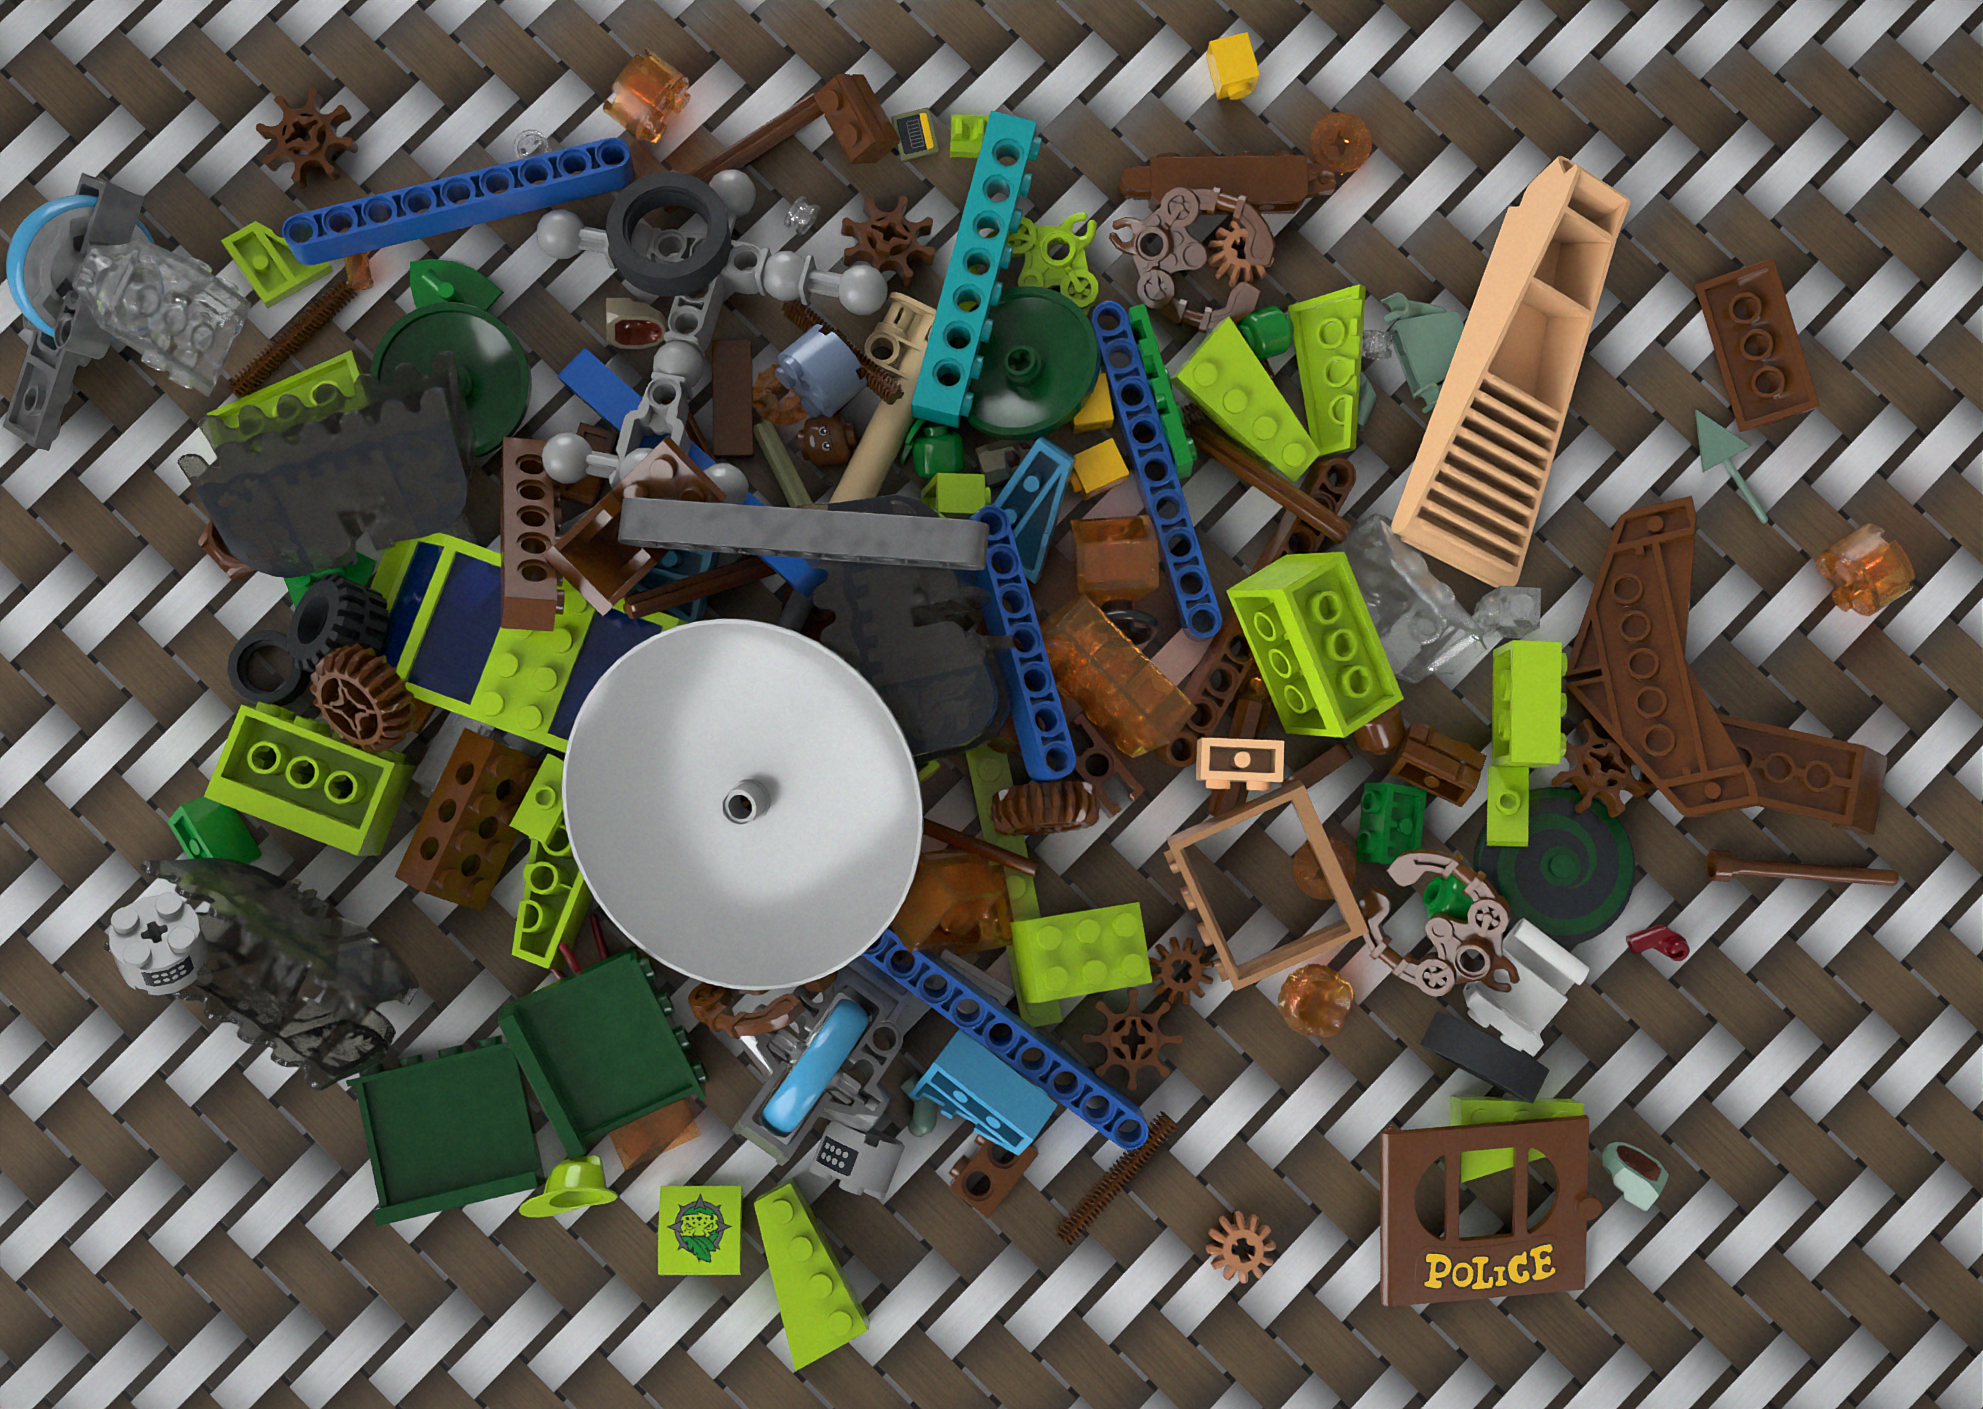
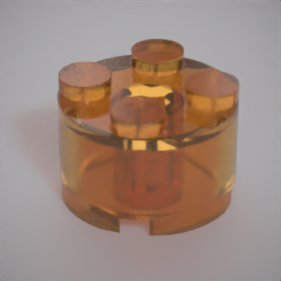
(647, 95)
(1865, 571)

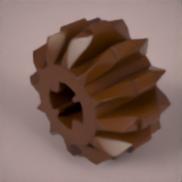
(1193, 971)

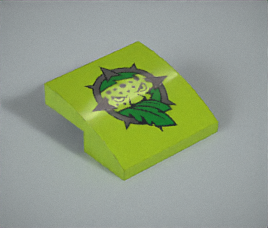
(700, 1230)

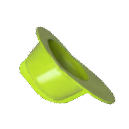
(571, 1187)

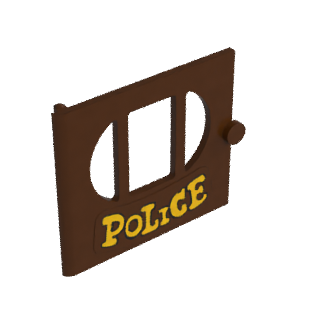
(1435, 1269)

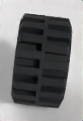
(332, 616)

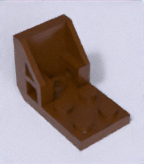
(590, 551)

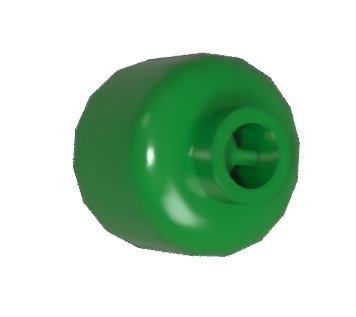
(1267, 331)
(938, 452)
(1447, 897)

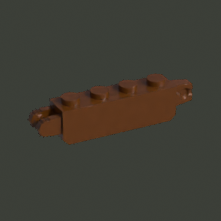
(1271, 182)

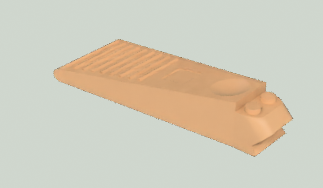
(1513, 378)

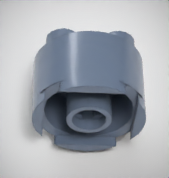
(820, 372)

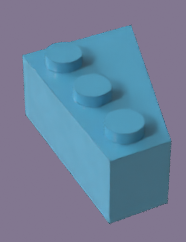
(1035, 501)
(986, 1092)

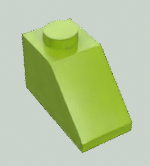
(956, 494)

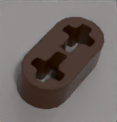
(1321, 766)

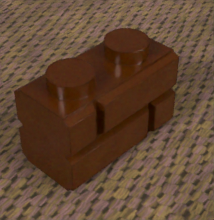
(856, 118)
(1438, 764)

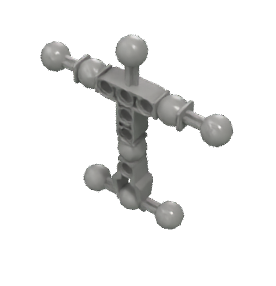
(680, 361)

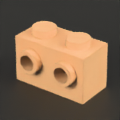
(1239, 760)

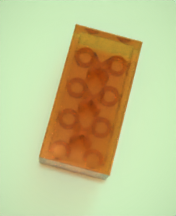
(1112, 679)

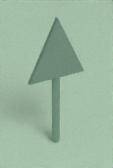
(1719, 446)

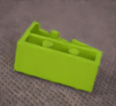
(1482, 1109)

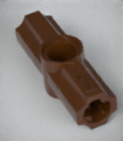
(1247, 722)

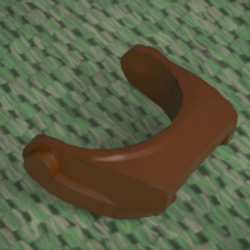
(214, 546)

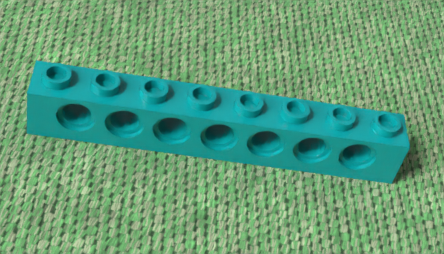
(1003, 137)

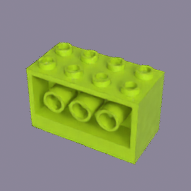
(1315, 644)
(270, 775)

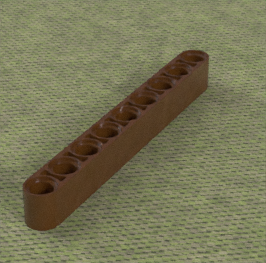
(1218, 654)

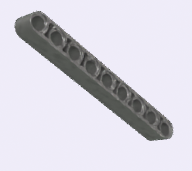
(804, 533)

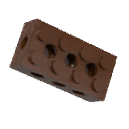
(467, 822)

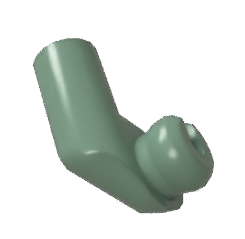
(1367, 401)
(924, 1110)

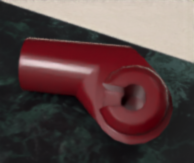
(1661, 939)

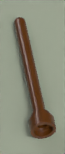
(1723, 866)

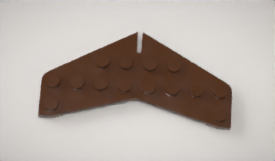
(1646, 687)

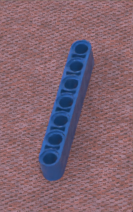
(1031, 662)

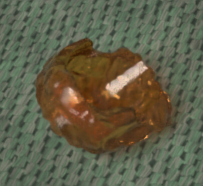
(1315, 1000)

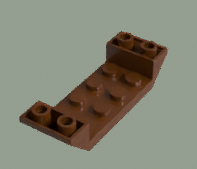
(1809, 773)

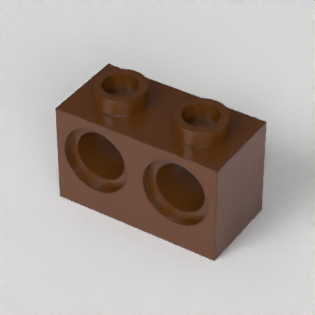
(1002, 1174)

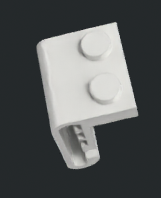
(1545, 977)

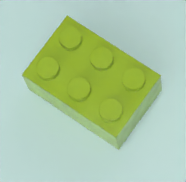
(1528, 704)
(1081, 953)

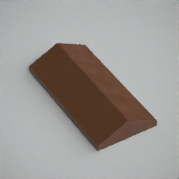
(1757, 346)

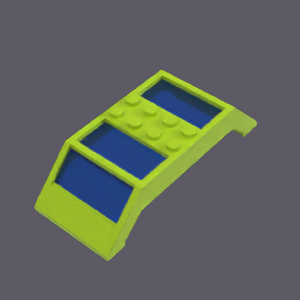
(457, 656)

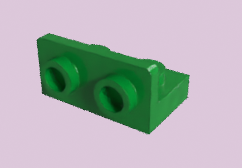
(1389, 822)

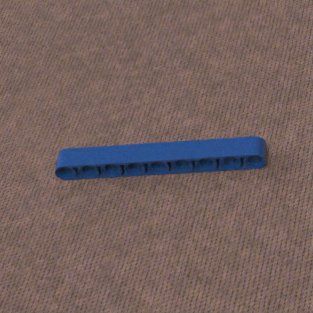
(441, 198)
(614, 399)
(1151, 491)
(1011, 1047)

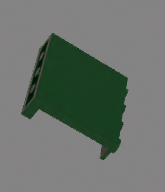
(602, 1049)
(448, 1130)

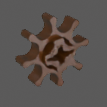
(299, 124)
(889, 227)
(1599, 771)
(1151, 1038)

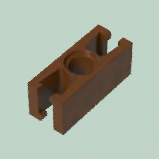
(1113, 767)

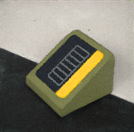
(915, 134)

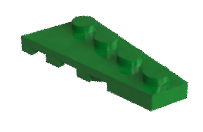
(1159, 381)

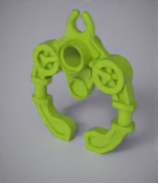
(1040, 270)

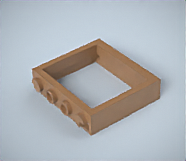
(1298, 950)

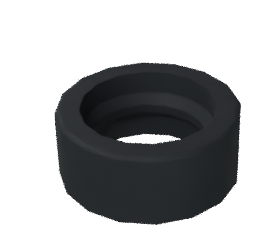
(238, 669)

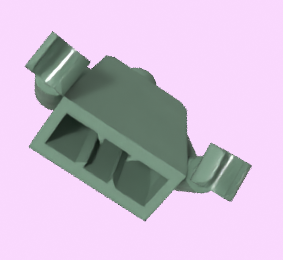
(1423, 343)

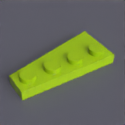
(1329, 365)

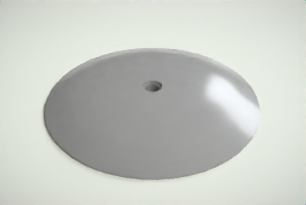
(662, 821)

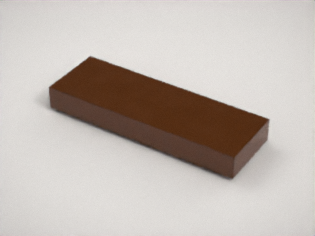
(732, 398)

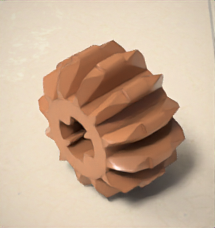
(1226, 258)
(1229, 1258)

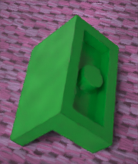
(213, 831)

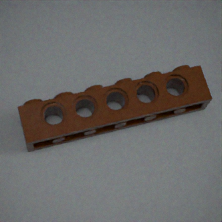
(526, 534)

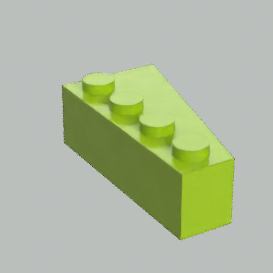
(1244, 402)
(551, 903)
(809, 1282)

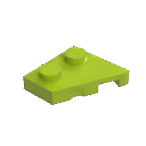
(270, 263)

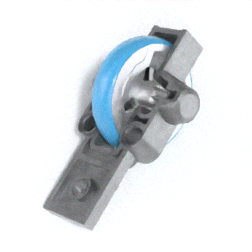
(40, 277)
(816, 1065)

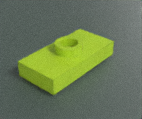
(543, 803)
(1508, 806)

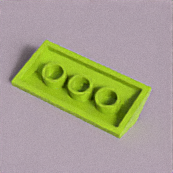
(338, 371)

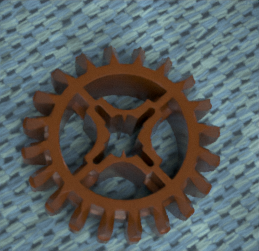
(363, 698)
(1045, 808)

